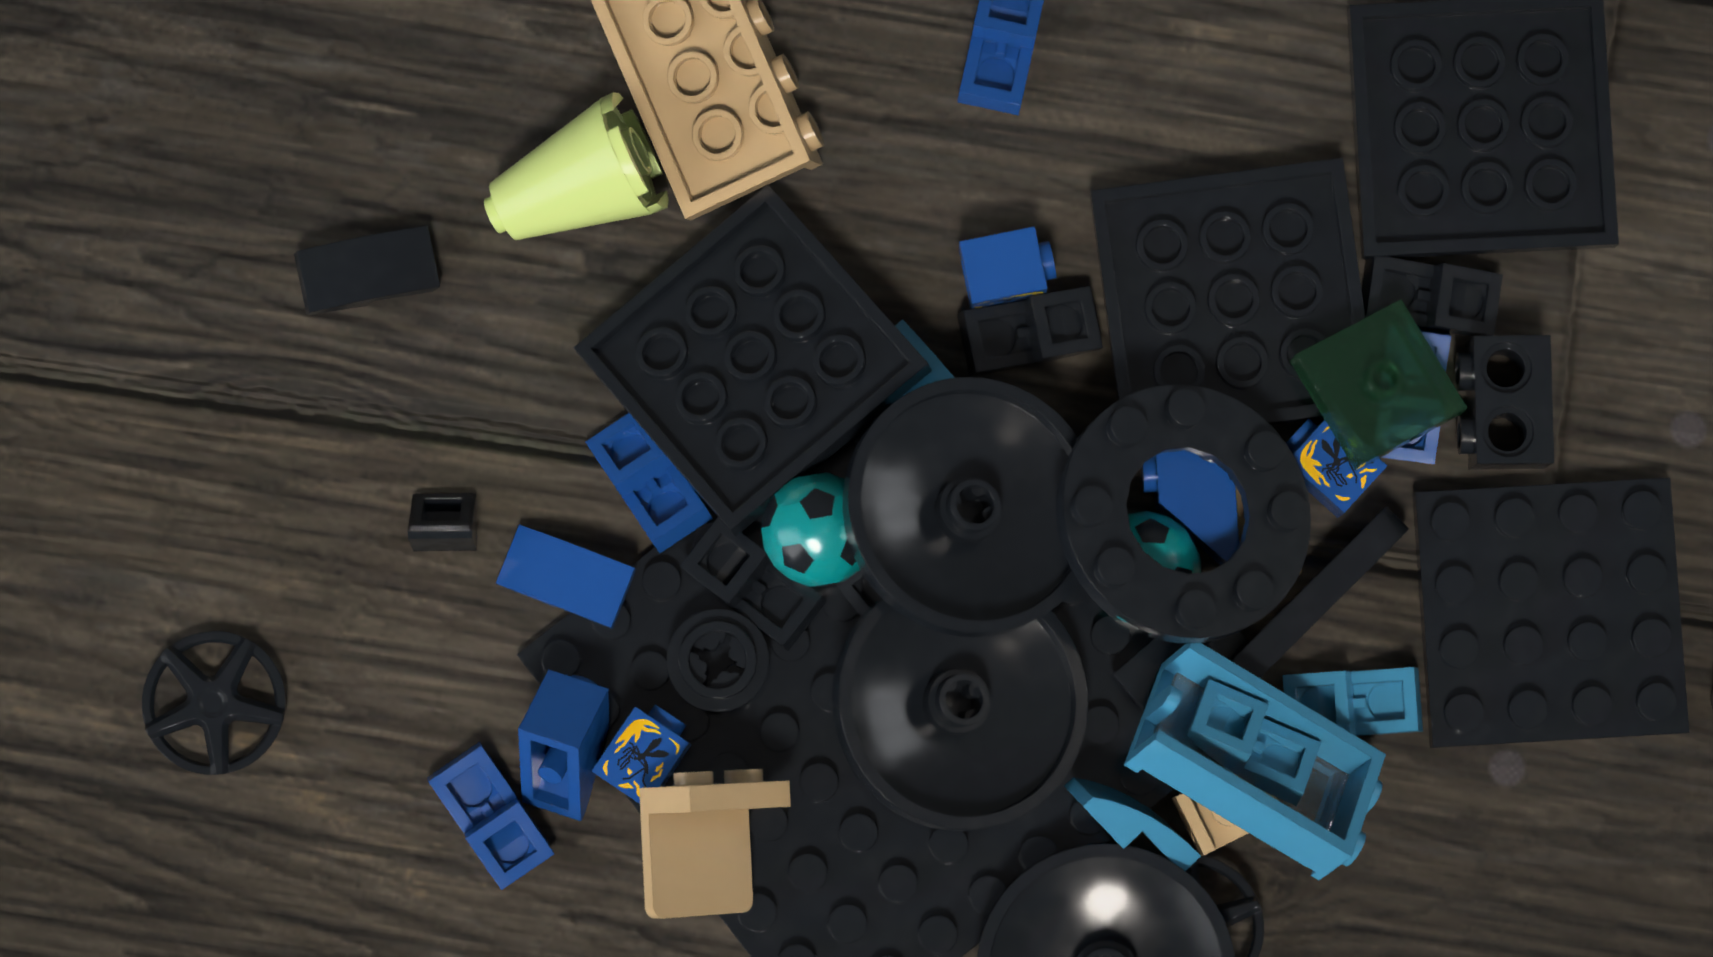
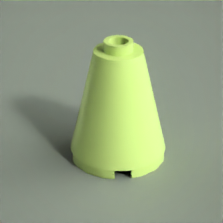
(579, 177)

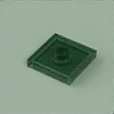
(1378, 384)

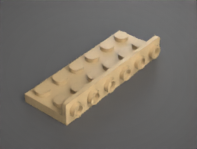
(711, 95)

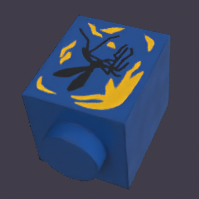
(1005, 267)
(1327, 468)
(643, 752)

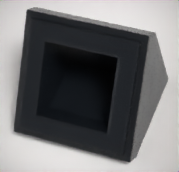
(443, 522)

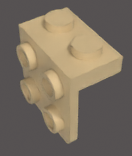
(700, 841)

